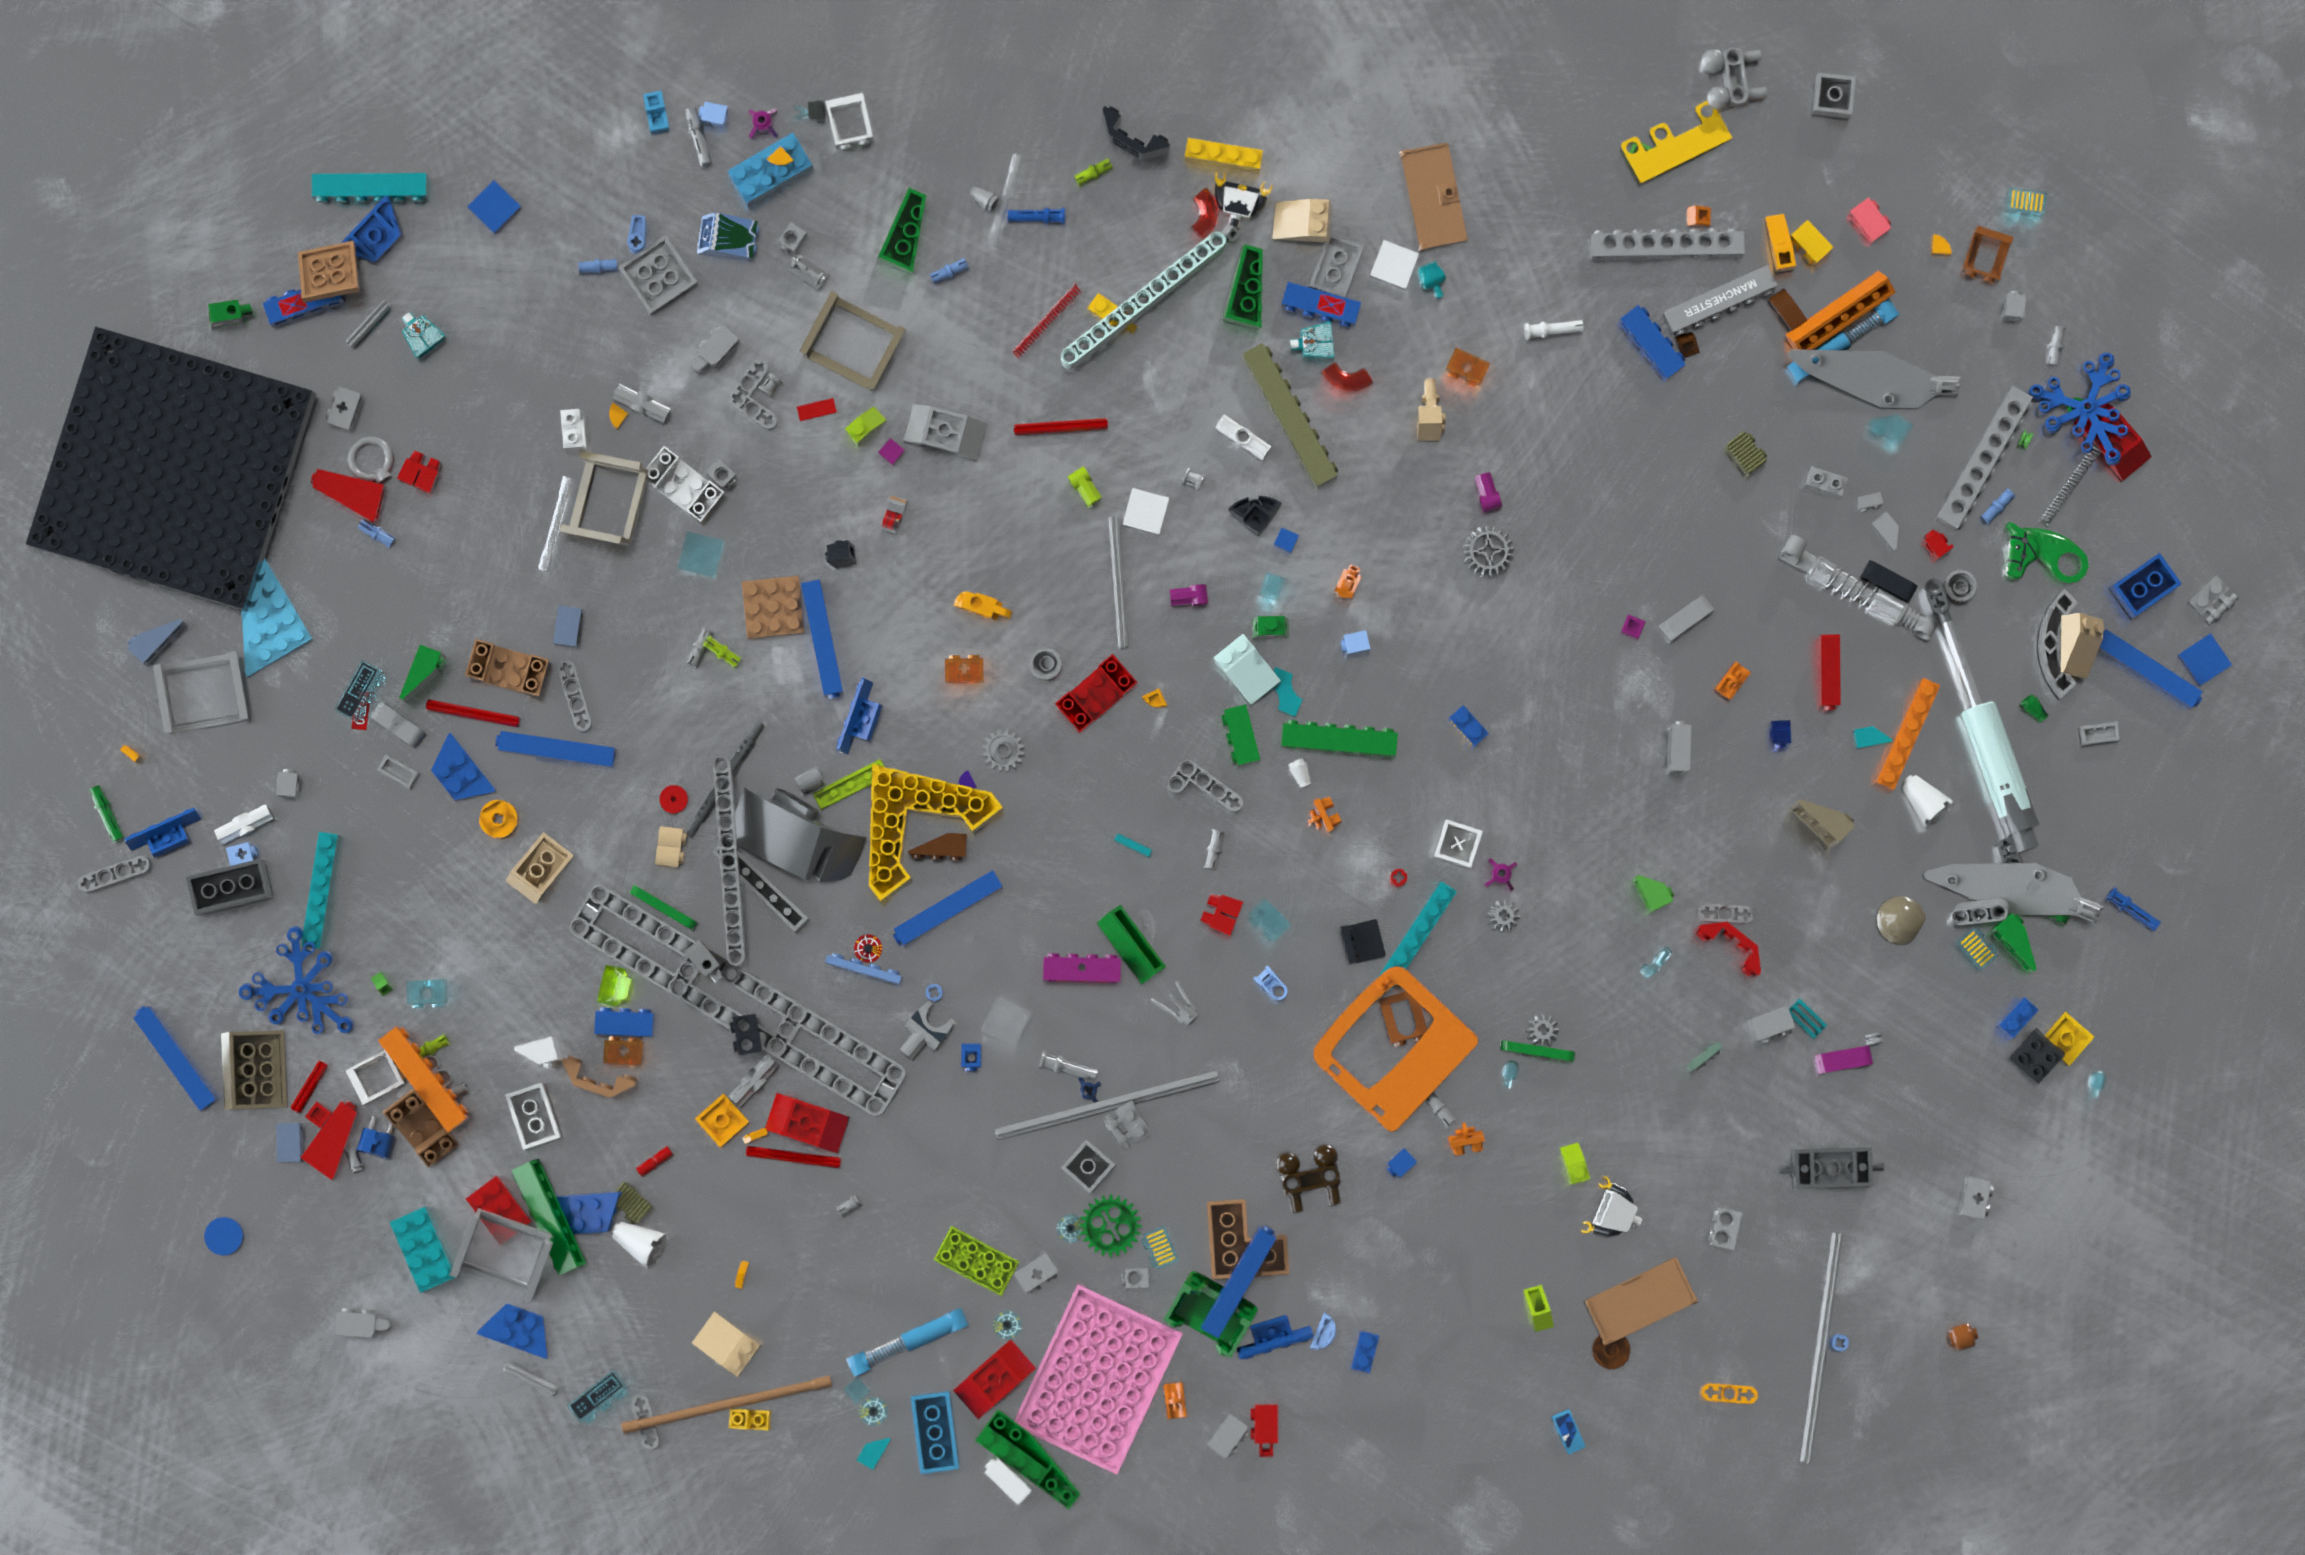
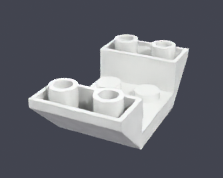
(682, 484)

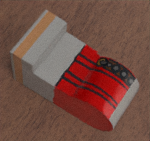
(894, 514)

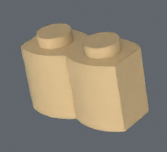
(670, 847)

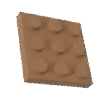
(328, 271)
(773, 607)

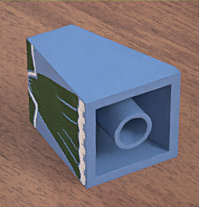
(727, 236)

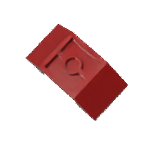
(2131, 448)
(1096, 693)
(1751, 964)
(807, 1123)
(994, 1379)

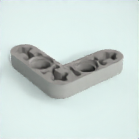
(748, 401)

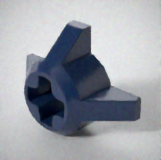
(1090, 1088)

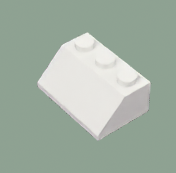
(543, 1052)

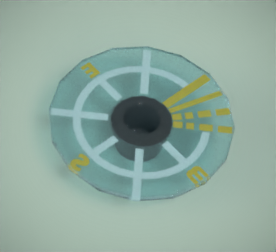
(1069, 1228)
(1007, 1325)
(873, 1411)

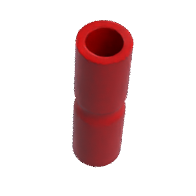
(653, 1162)

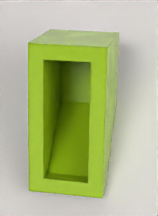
(865, 425)
(1574, 1163)
(1538, 1308)

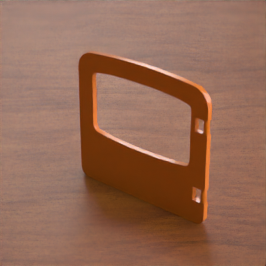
(1419, 1071)

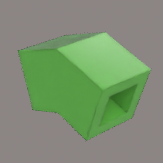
(381, 983)

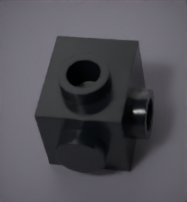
(840, 554)

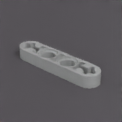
(576, 695)
(115, 876)

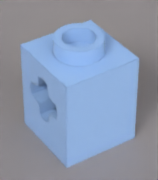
(714, 114)
(1355, 643)
(234, 851)

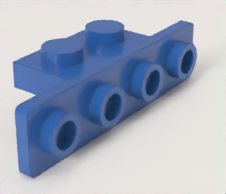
(861, 717)
(164, 835)
(1273, 1335)

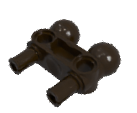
(1289, 1164)

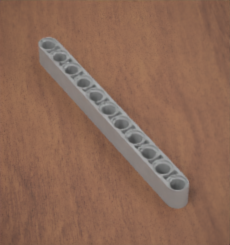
(725, 852)

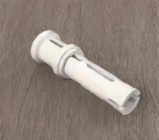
(1544, 329)

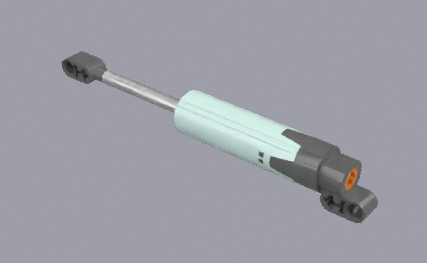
(1991, 748)

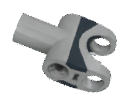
(923, 1032)

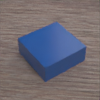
(1286, 540)

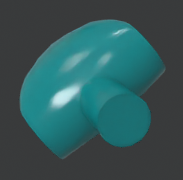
(1431, 277)

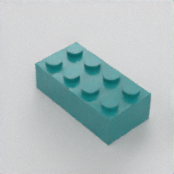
(423, 1249)

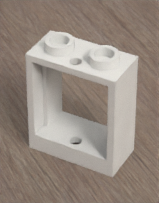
(846, 102)
(573, 431)
(358, 1085)
(1007, 1480)

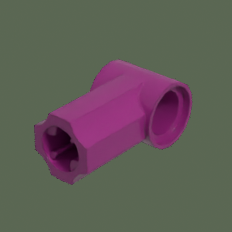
(1488, 496)
(1192, 595)

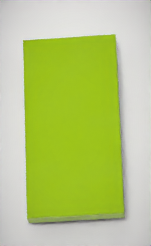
(976, 1260)

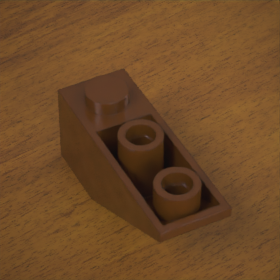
(948, 845)

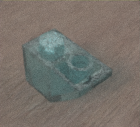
(1892, 427)

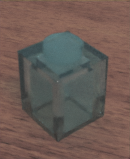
(1271, 587)

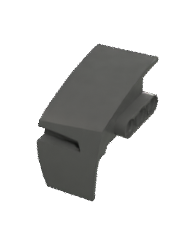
(790, 837)

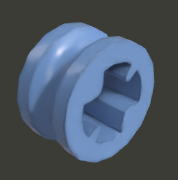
(928, 994)

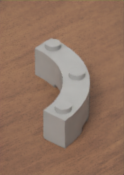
(2050, 644)

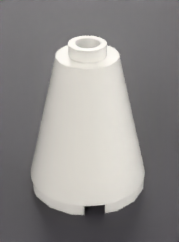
(1926, 800)
(640, 1242)

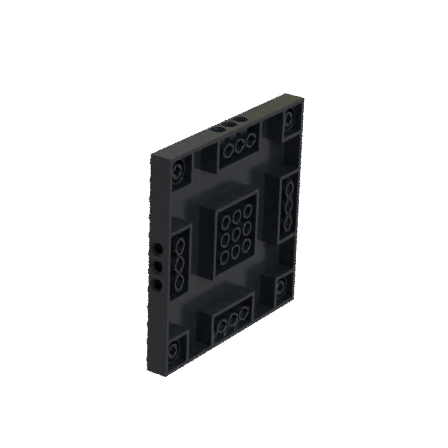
(171, 469)

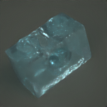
(415, 989)

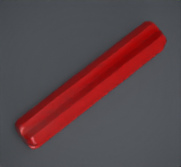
(308, 1086)

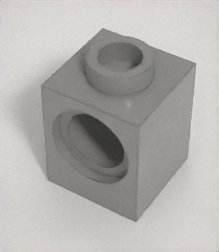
(794, 230)
(2014, 305)
(715, 469)
(288, 783)
(1143, 1272)

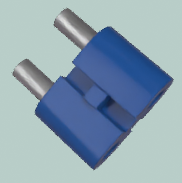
(376, 1143)

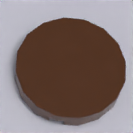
(1613, 1355)

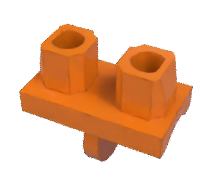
(1348, 582)
(1732, 680)
(1321, 806)
(1465, 1137)
(1175, 1400)

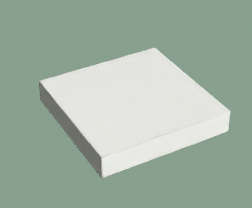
(1394, 264)
(1145, 511)

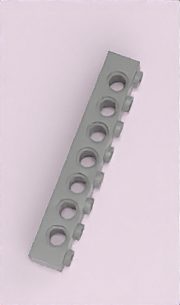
(1639, 251)
(2014, 397)

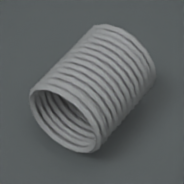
(810, 781)

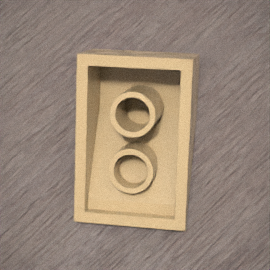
(1303, 220)
(2079, 643)
(539, 868)
(726, 1344)

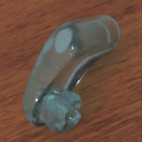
(1657, 962)

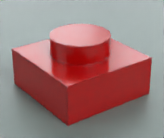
(318, 1114)

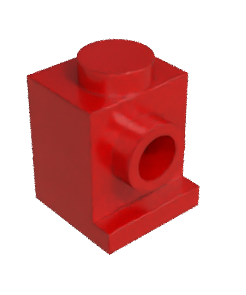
(1937, 544)

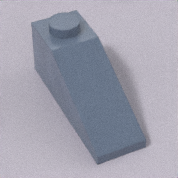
(149, 643)

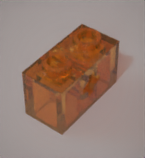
(1461, 358)
(974, 675)
(613, 1056)

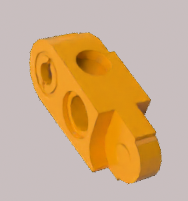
(981, 605)

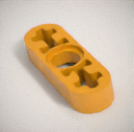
(1714, 1397)

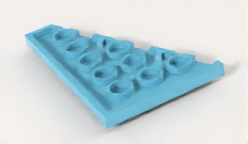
(270, 625)

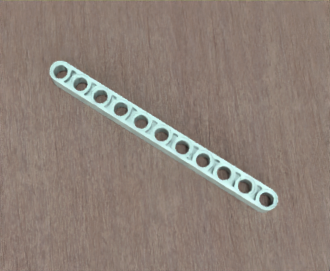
(1147, 292)

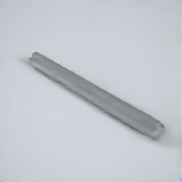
(1118, 580)

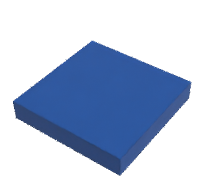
(494, 206)
(2205, 659)

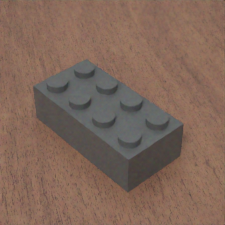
(229, 887)

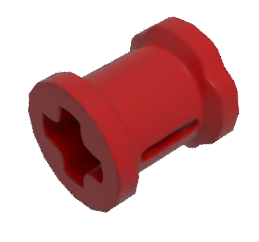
(1394, 881)

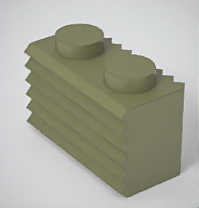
(1746, 453)
(632, 1204)

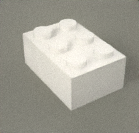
(533, 1116)

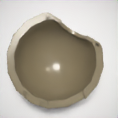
(1900, 919)

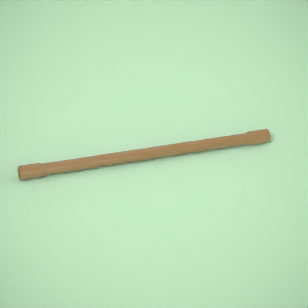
(814, 1384)

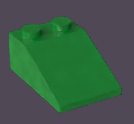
(423, 670)
(2015, 939)

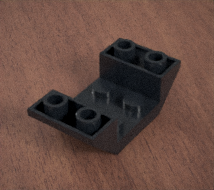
(1156, 147)

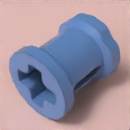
(1833, 1341)

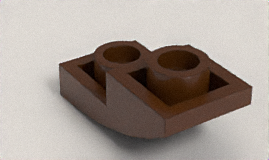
(1787, 309)

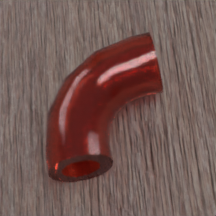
(1207, 214)
(1346, 381)

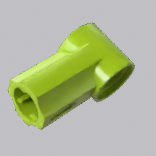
(1083, 483)

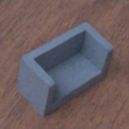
(567, 626)
(289, 1142)

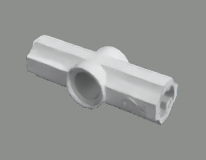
(1253, 444)
(243, 824)

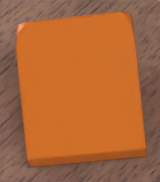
(1699, 216)

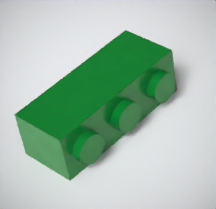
(1240, 735)

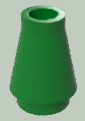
(2034, 707)

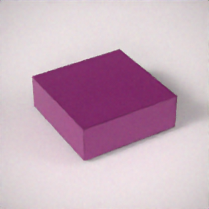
(891, 451)
(1633, 626)

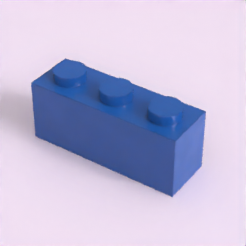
(624, 1022)

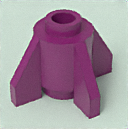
(762, 127)
(1496, 878)

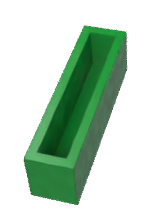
(1131, 944)

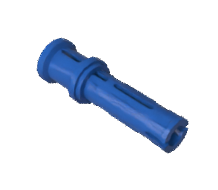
(1046, 215)
(2123, 905)

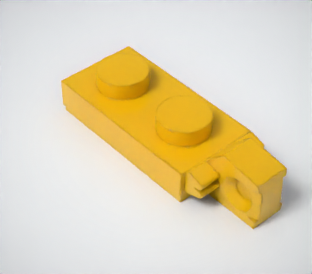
(1102, 307)

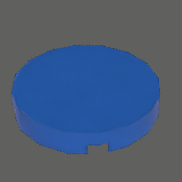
(223, 1236)

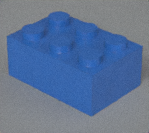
(2145, 585)

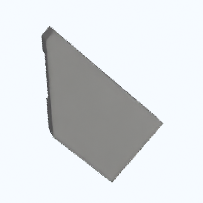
(1887, 529)

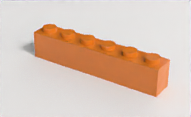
(1841, 312)
(1907, 734)
(423, 1078)

